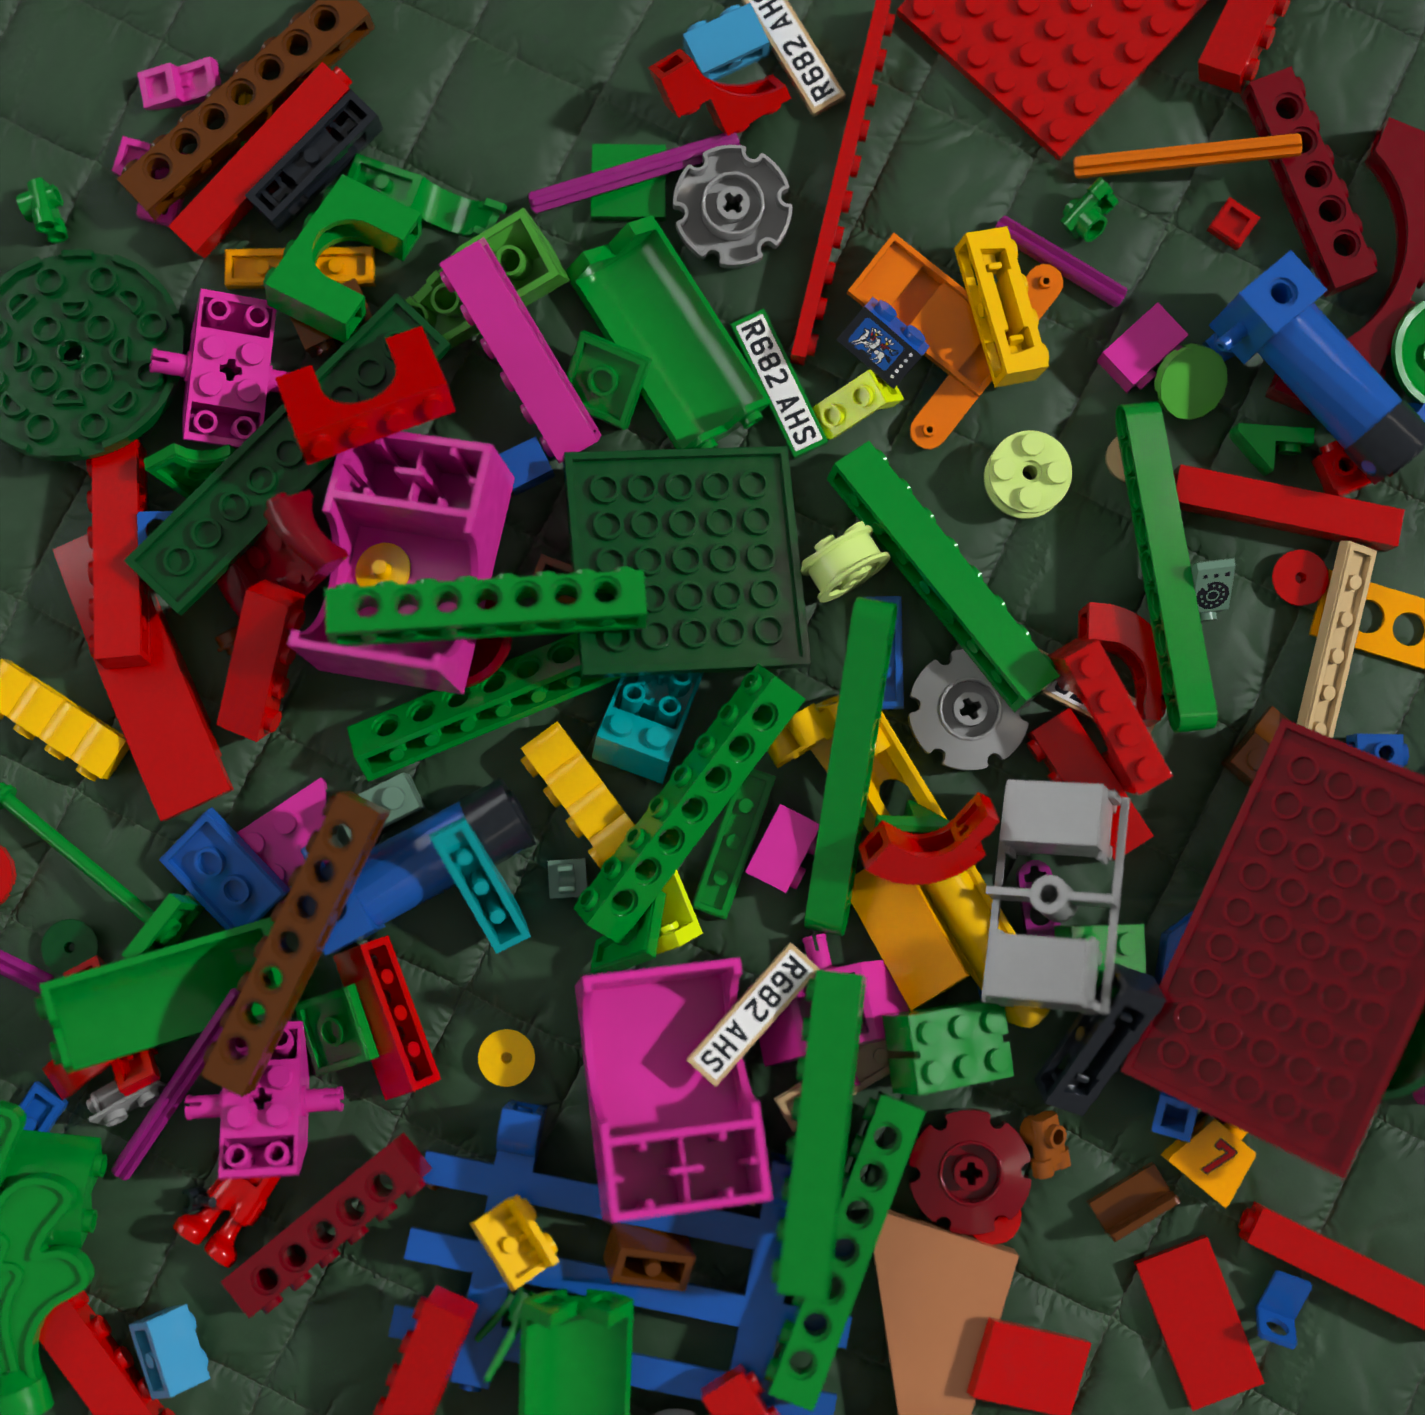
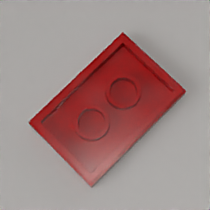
(1028, 1367)

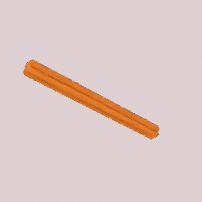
(1188, 156)

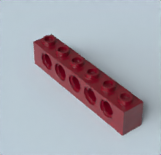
(1303, 201)
(250, 1281)

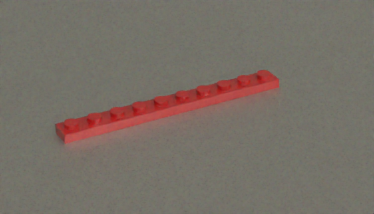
(839, 197)

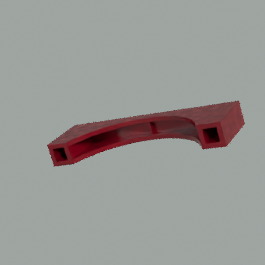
(1399, 166)

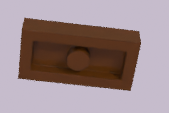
(1133, 1202)

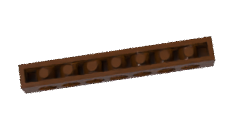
(242, 121)
(223, 1061)

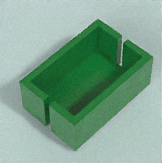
(952, 1044)

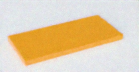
(907, 937)

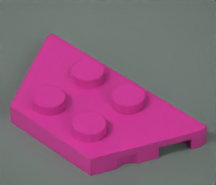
(287, 828)

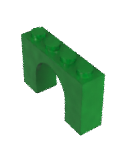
(346, 214)

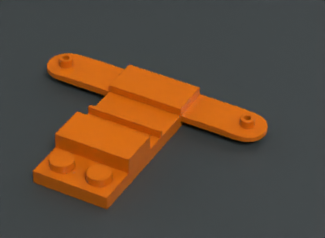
(943, 314)

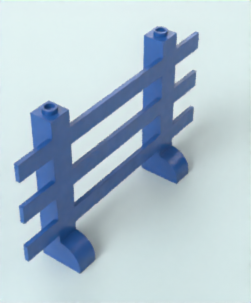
(755, 1313)

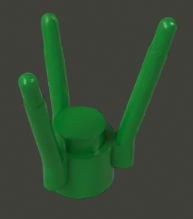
(511, 1304)

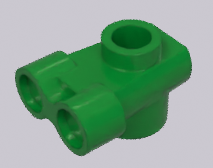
(41, 207)
(1085, 215)

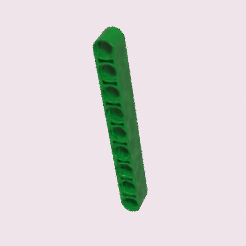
(1165, 567)
(850, 765)

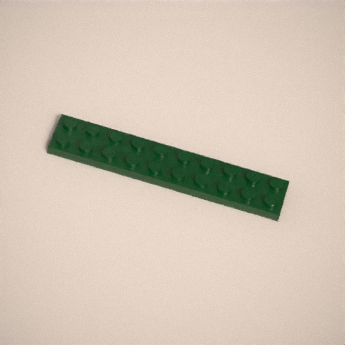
(227, 509)

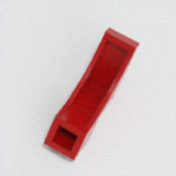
(729, 105)

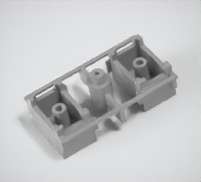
(1052, 970)

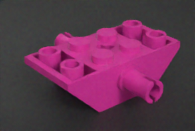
(231, 334)
(783, 1038)
(271, 1138)

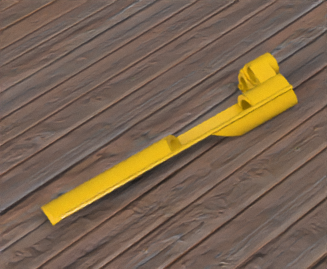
(958, 901)

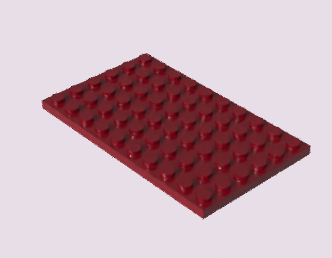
(1300, 954)

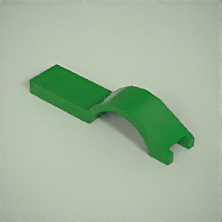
(436, 205)

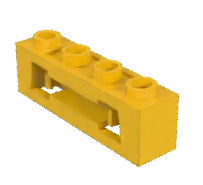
(1001, 306)

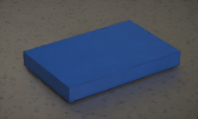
(224, 872)

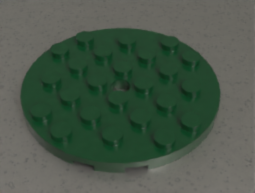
(108, 396)

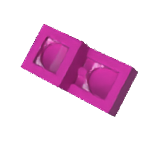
(178, 86)

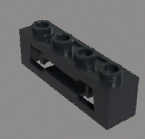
(315, 161)
(1100, 1042)

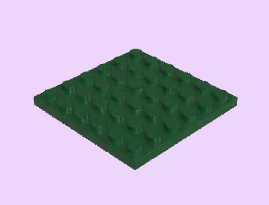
(713, 553)

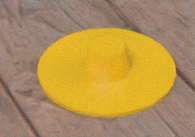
(383, 563)
(506, 1057)

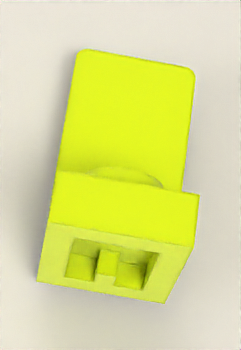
(855, 403)
(679, 919)

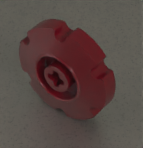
(990, 1192)

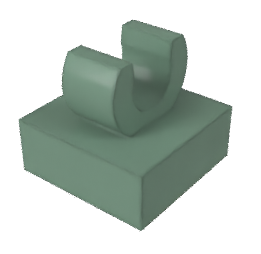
(567, 878)

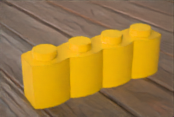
(59, 723)
(579, 790)

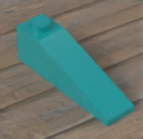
(481, 884)

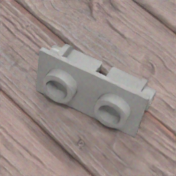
(114, 1106)

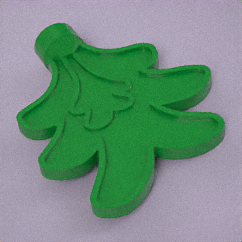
(31, 1272)

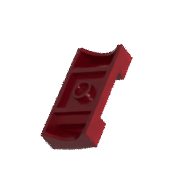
(287, 553)

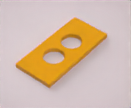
(1383, 641)

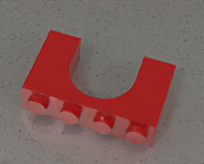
(332, 427)
(1131, 750)

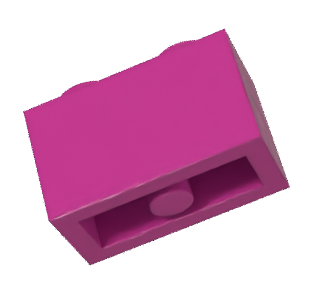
(1142, 348)
(783, 849)

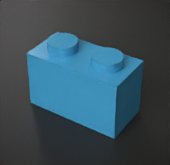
(726, 42)
(169, 1351)

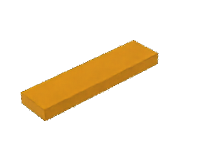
(249, 266)

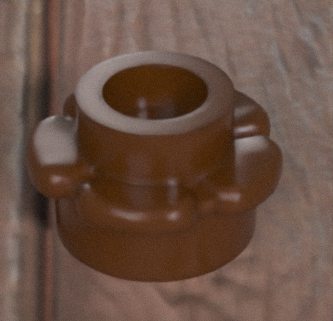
(226, 640)

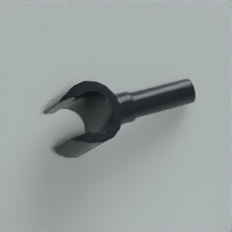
(198, 1199)

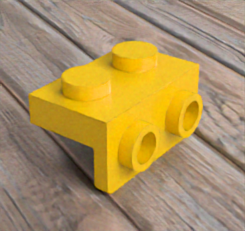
(515, 1241)

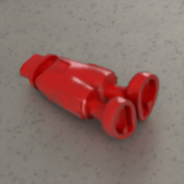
(244, 1201)

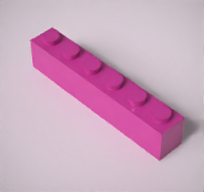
(520, 350)

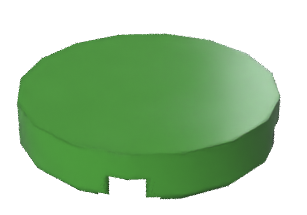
(1191, 381)

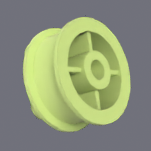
(1037, 455)
(844, 562)

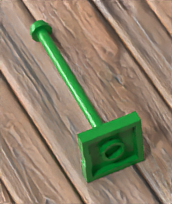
(161, 927)

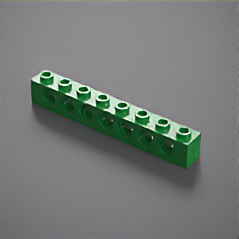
(468, 621)
(448, 719)
(688, 822)
(804, 1384)

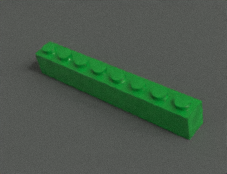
(942, 576)
(821, 1135)

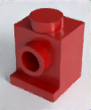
(1331, 477)

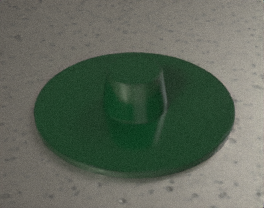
(68, 945)

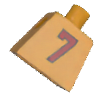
(1213, 1158)

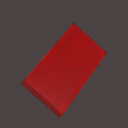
(1199, 1322)

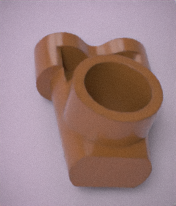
(1048, 1142)

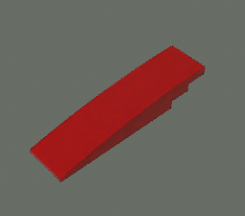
(154, 705)

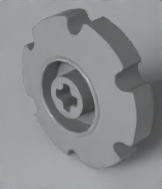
(732, 177)
(959, 738)

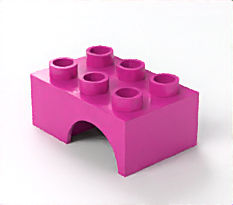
(447, 513)
(657, 1124)

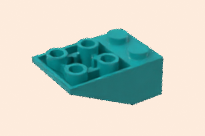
(646, 723)

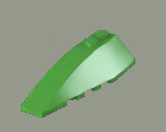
(523, 256)

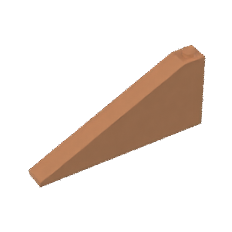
(935, 1309)

